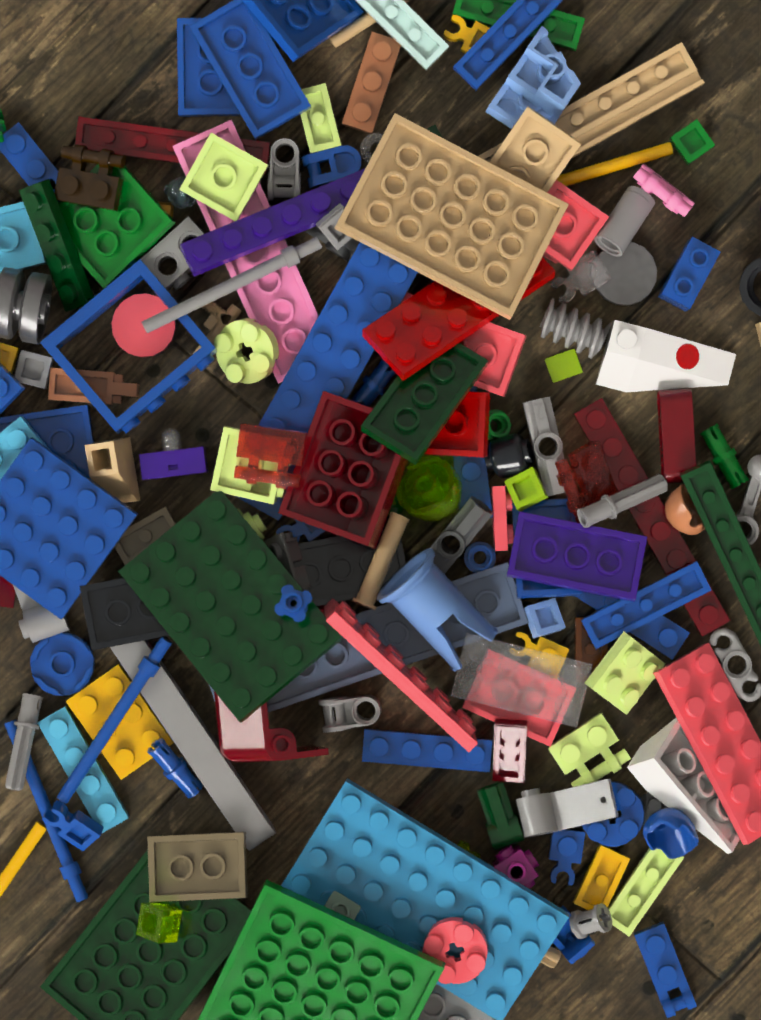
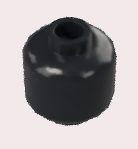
(509, 455)

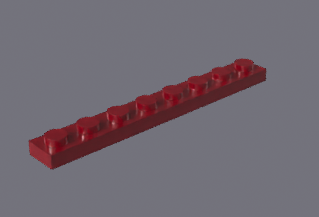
(649, 515)

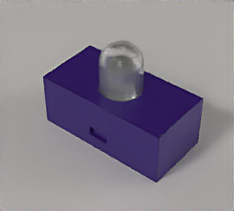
(173, 459)

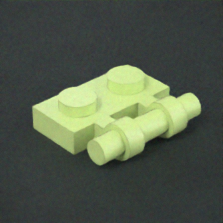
(585, 743)

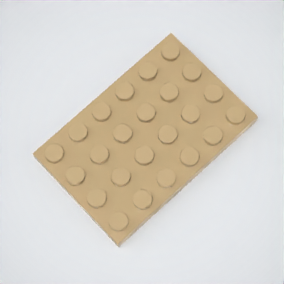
(451, 216)

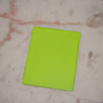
(563, 365)

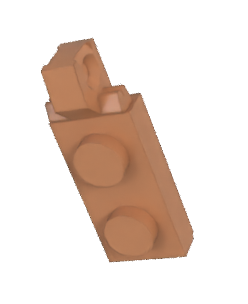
(106, 385)

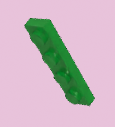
(562, 27)

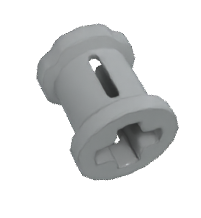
(594, 915)

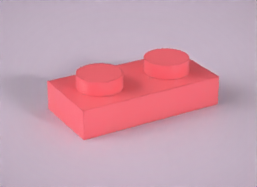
(502, 532)

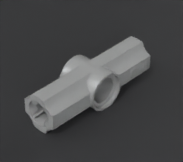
(542, 425)

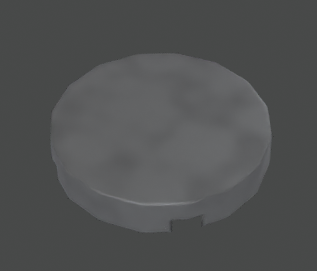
(631, 275)

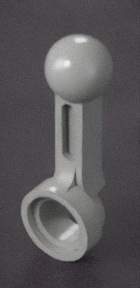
(751, 497)

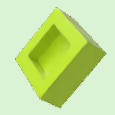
(526, 489)

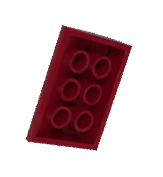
(344, 475)

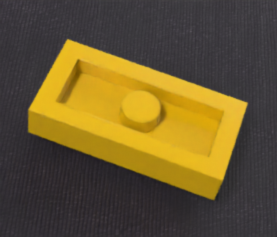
(601, 878)

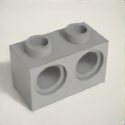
(170, 249)

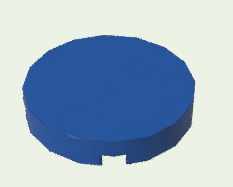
(62, 664)

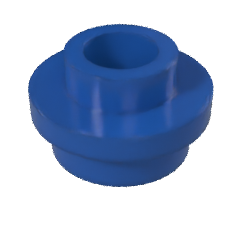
(475, 547)

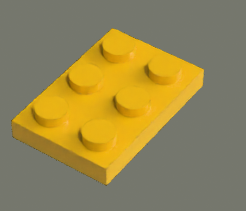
(136, 731)

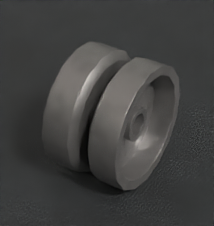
(24, 304)

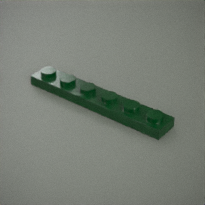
(727, 538)

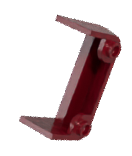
(255, 741)

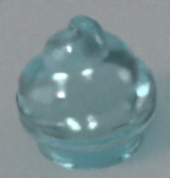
(177, 197)

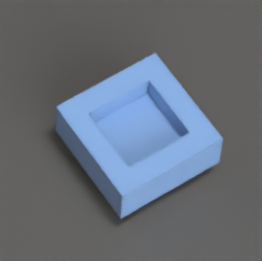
(544, 618)

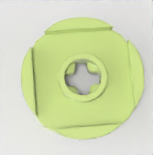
(230, 356)

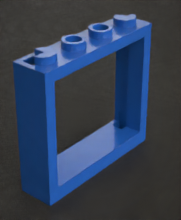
(92, 310)

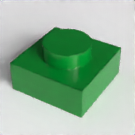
(692, 142)

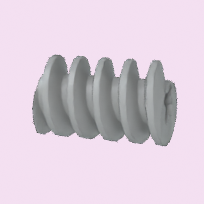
(573, 328)

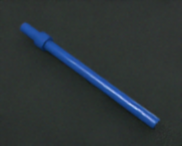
(147, 668)
(70, 869)

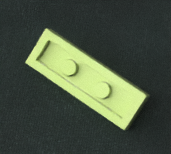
(641, 889)

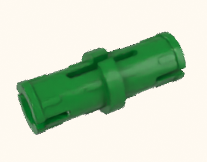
(724, 456)

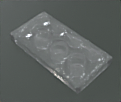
(521, 680)

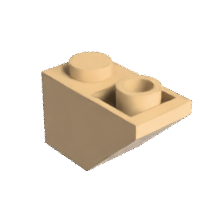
(113, 468)

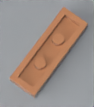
(371, 83)

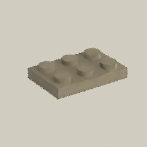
(197, 867)

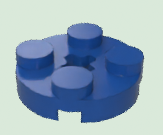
(626, 826)

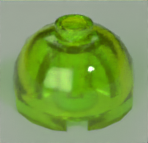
(430, 489)

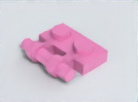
(671, 196)

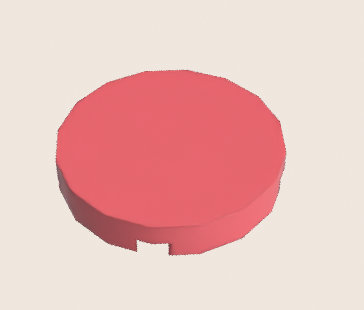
(130, 332)

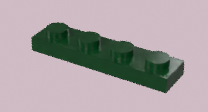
(57, 245)

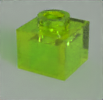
(159, 922)

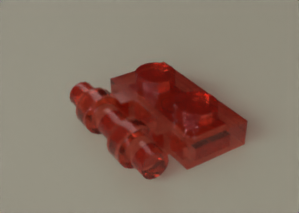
(270, 445)
(590, 472)

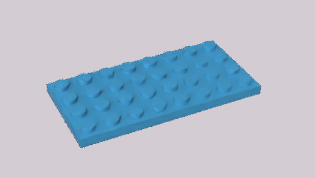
(415, 877)

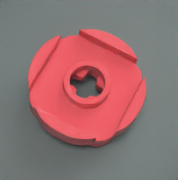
(464, 935)

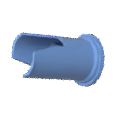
(428, 600)

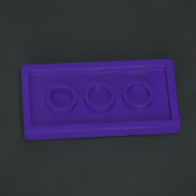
(576, 556)

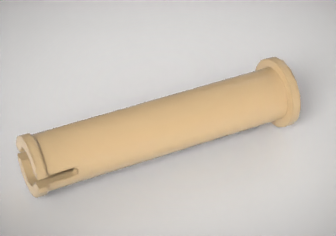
(381, 561)

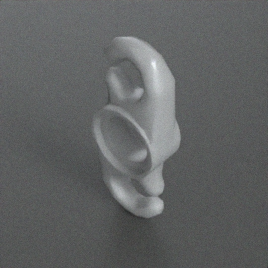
(747, 674)

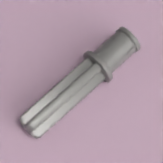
(612, 505)
(23, 741)

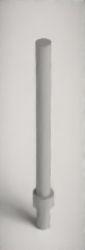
(289, 257)

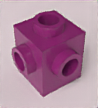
(511, 857)

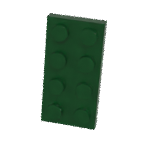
(421, 405)

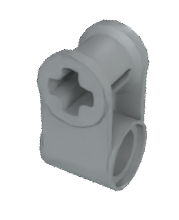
(284, 173)
(347, 712)

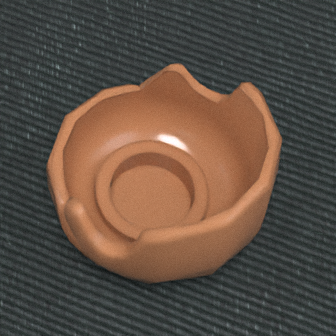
(682, 512)

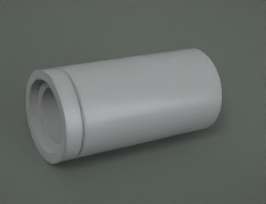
(624, 221)

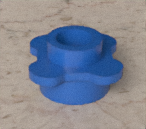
(296, 612)

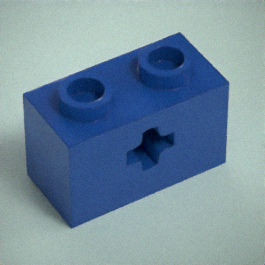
(689, 274)

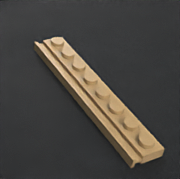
(627, 99)

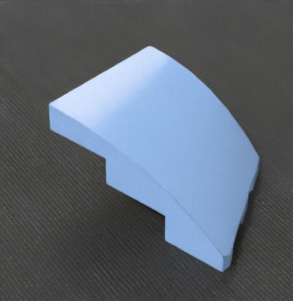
(536, 81)

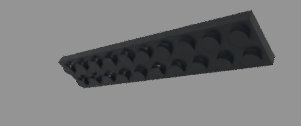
(332, 565)

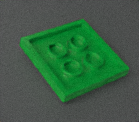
(115, 240)

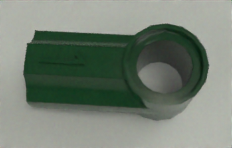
(501, 822)

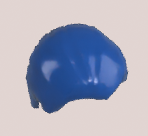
(670, 832)

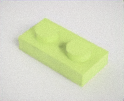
(319, 120)

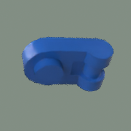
(342, 161)

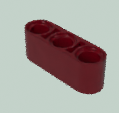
(676, 433)

